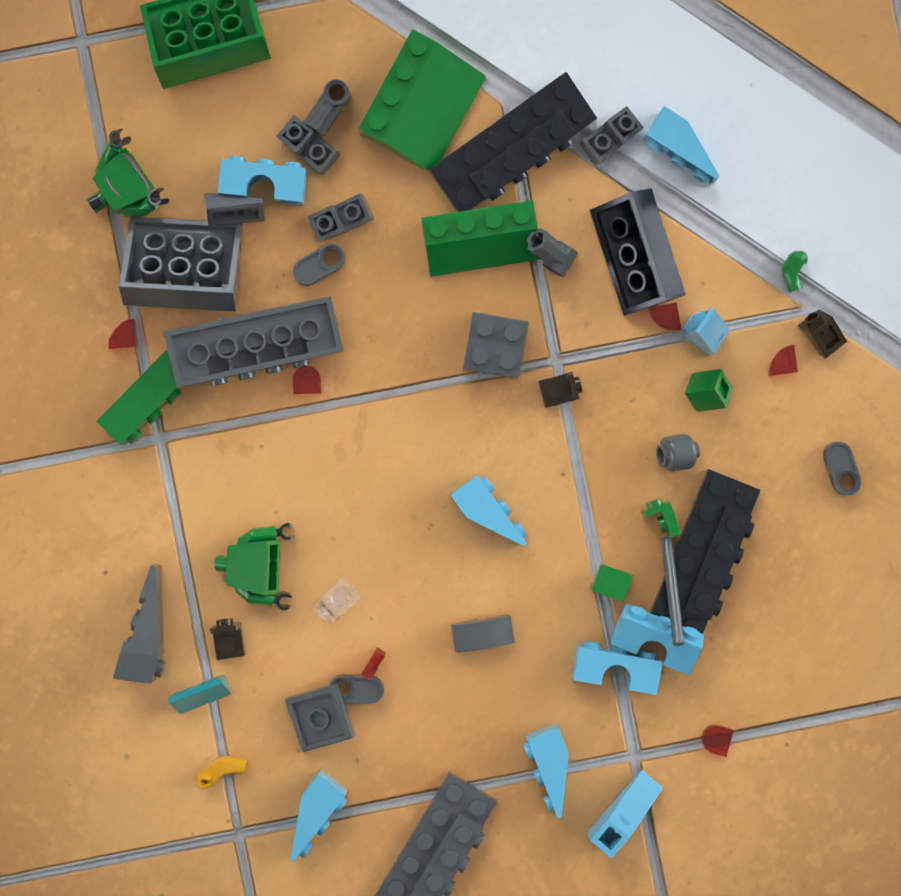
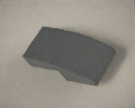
(611, 135)
(308, 145)
(340, 218)
(482, 634)

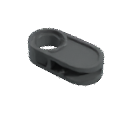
(313, 267)
(840, 461)
(361, 688)

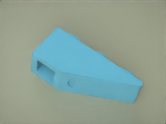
(677, 139)
(705, 330)
(481, 507)
(552, 761)
(316, 806)
(624, 814)

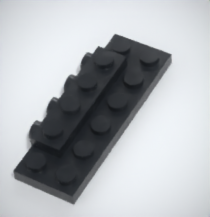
(514, 144)
(709, 548)

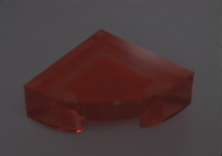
(666, 316)
(124, 336)
(783, 362)
(373, 663)

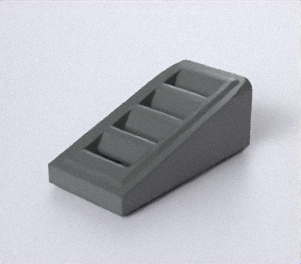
(232, 209)

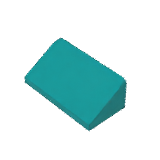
(200, 694)

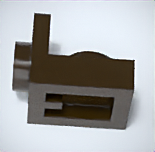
(823, 332)
(560, 389)
(228, 639)

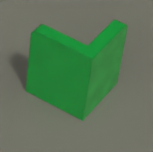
(709, 390)
(612, 582)

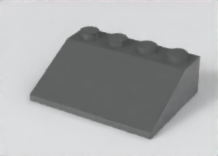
(181, 264)

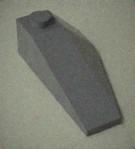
(144, 650)

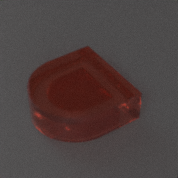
(306, 381)
(717, 739)

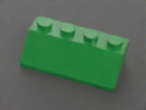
(479, 238)

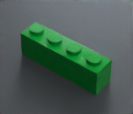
(141, 402)

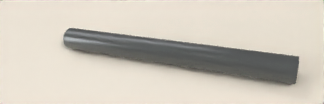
(672, 591)

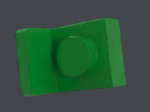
(667, 520)

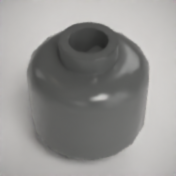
(677, 452)

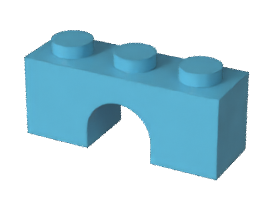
(238, 176)
(638, 626)
(641, 668)

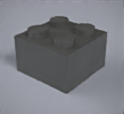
(495, 345)

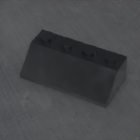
(637, 251)

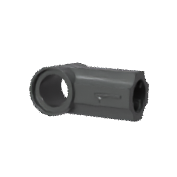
(326, 109)
(554, 253)

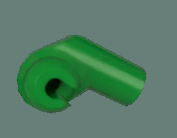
(791, 269)

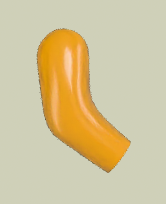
(218, 768)

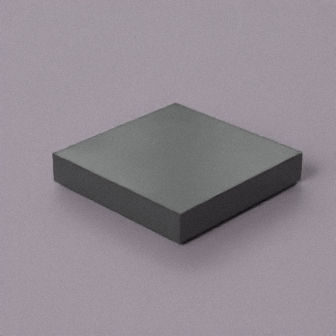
(320, 717)

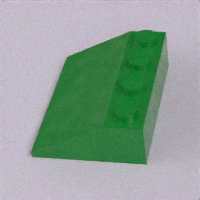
(202, 38)
(421, 102)

